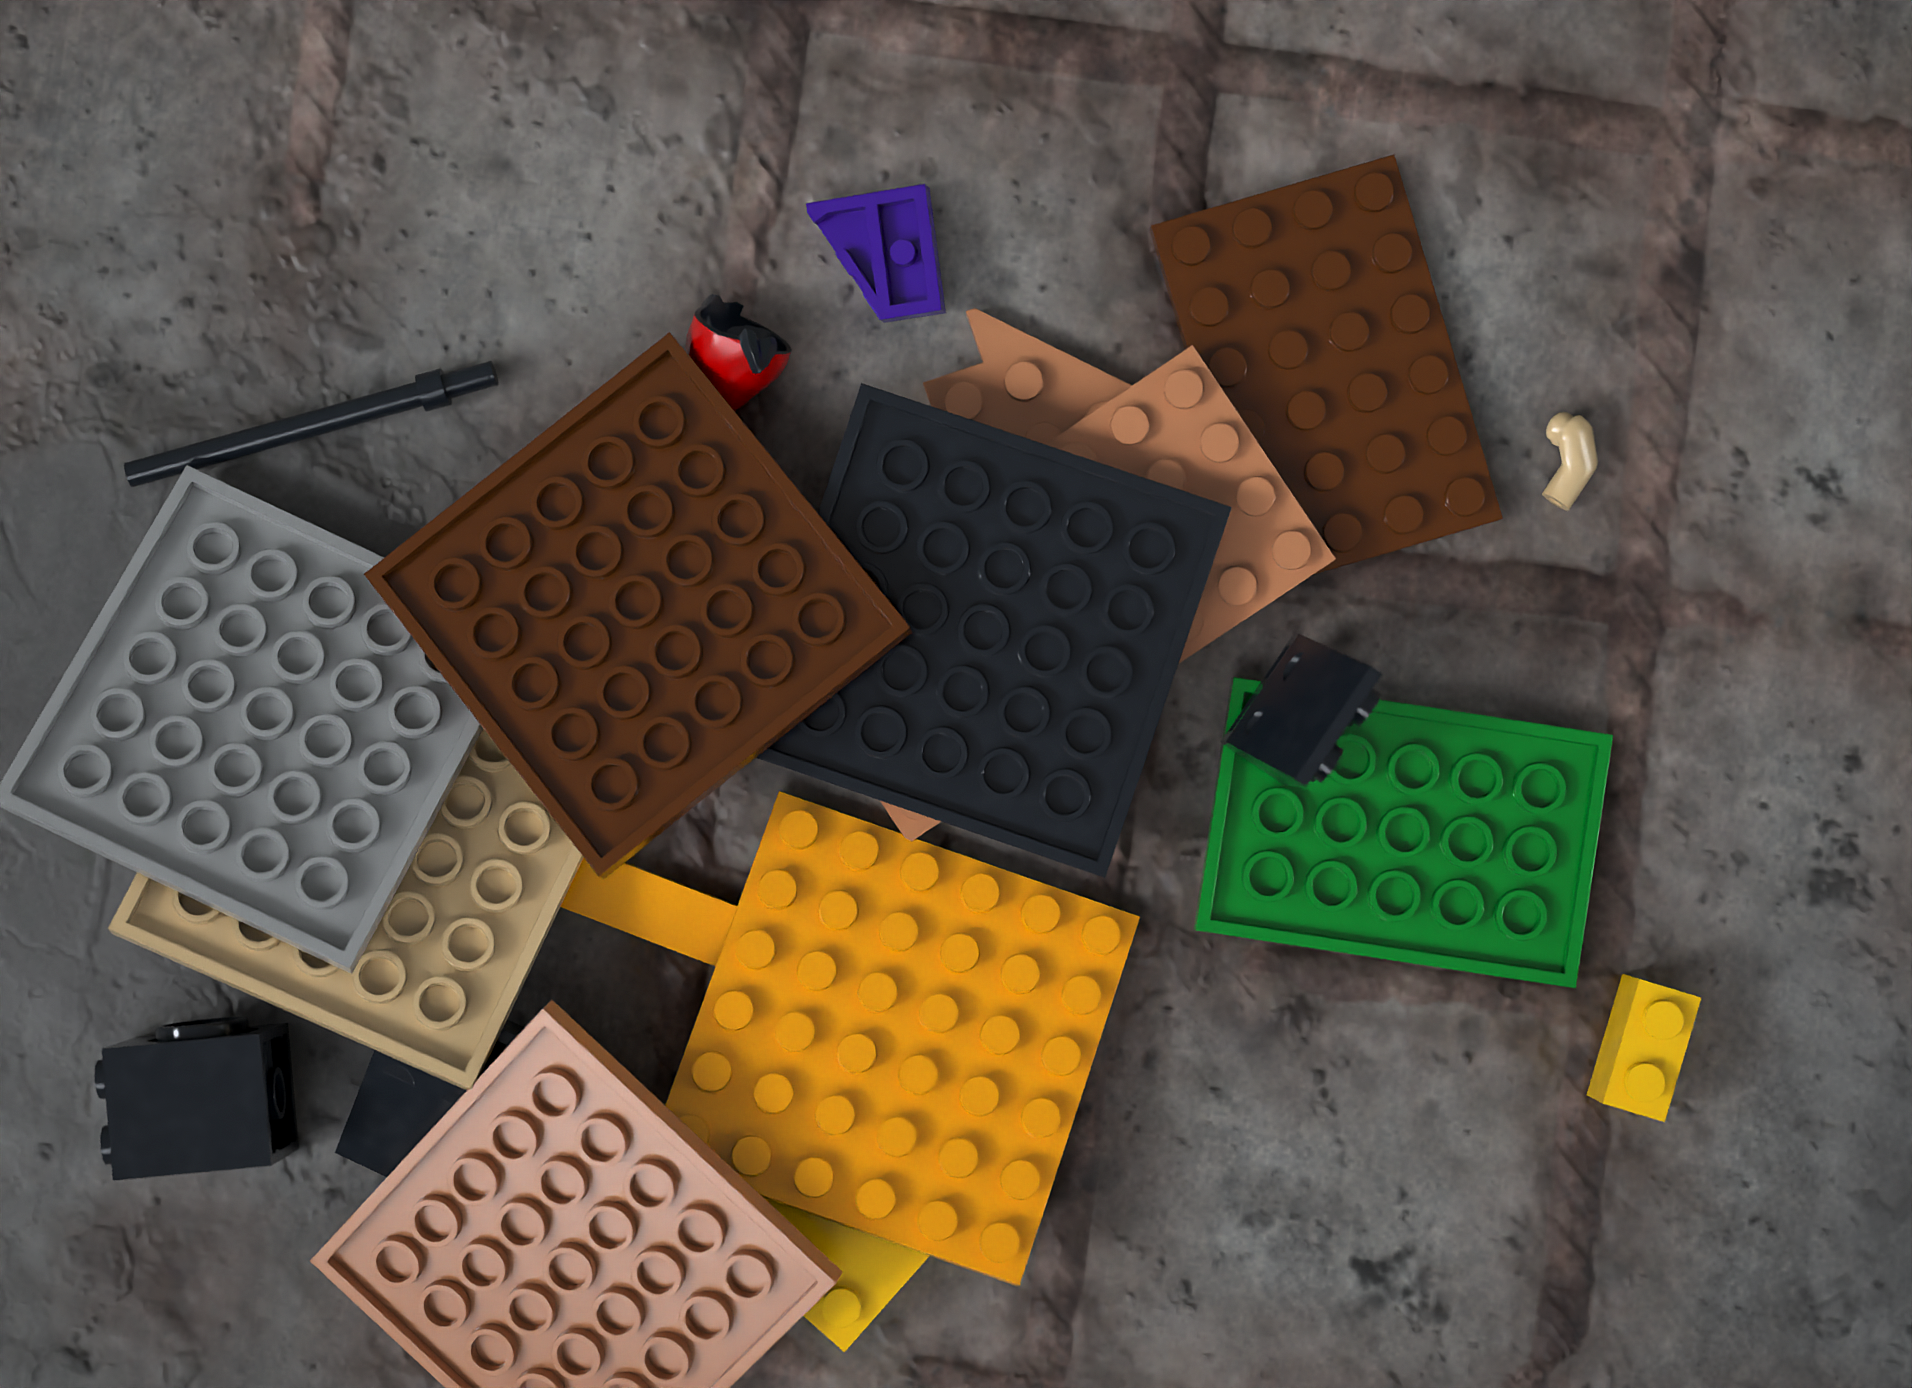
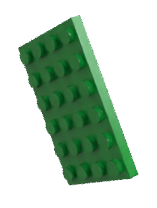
(1420, 847)

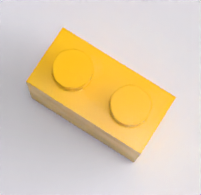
(1643, 1047)

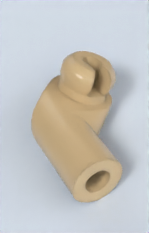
(1578, 458)

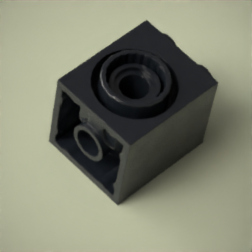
(198, 1099)

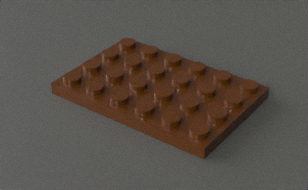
(1335, 355)

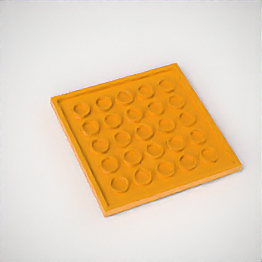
(900, 1036)

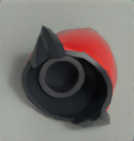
(734, 351)

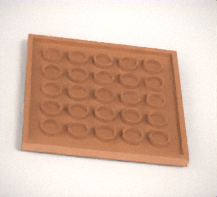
(573, 1236)

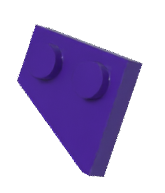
(887, 248)

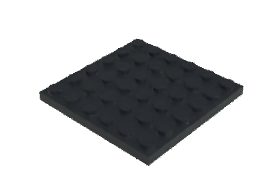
(1038, 619)

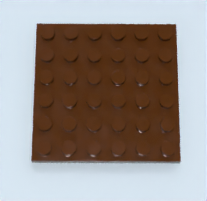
(637, 605)

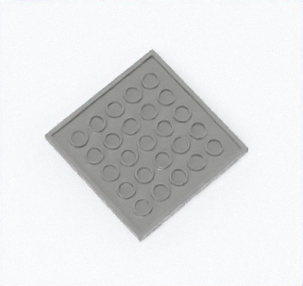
(249, 725)

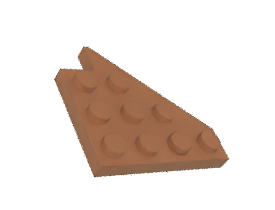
(1022, 383)

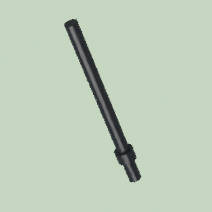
(430, 390)

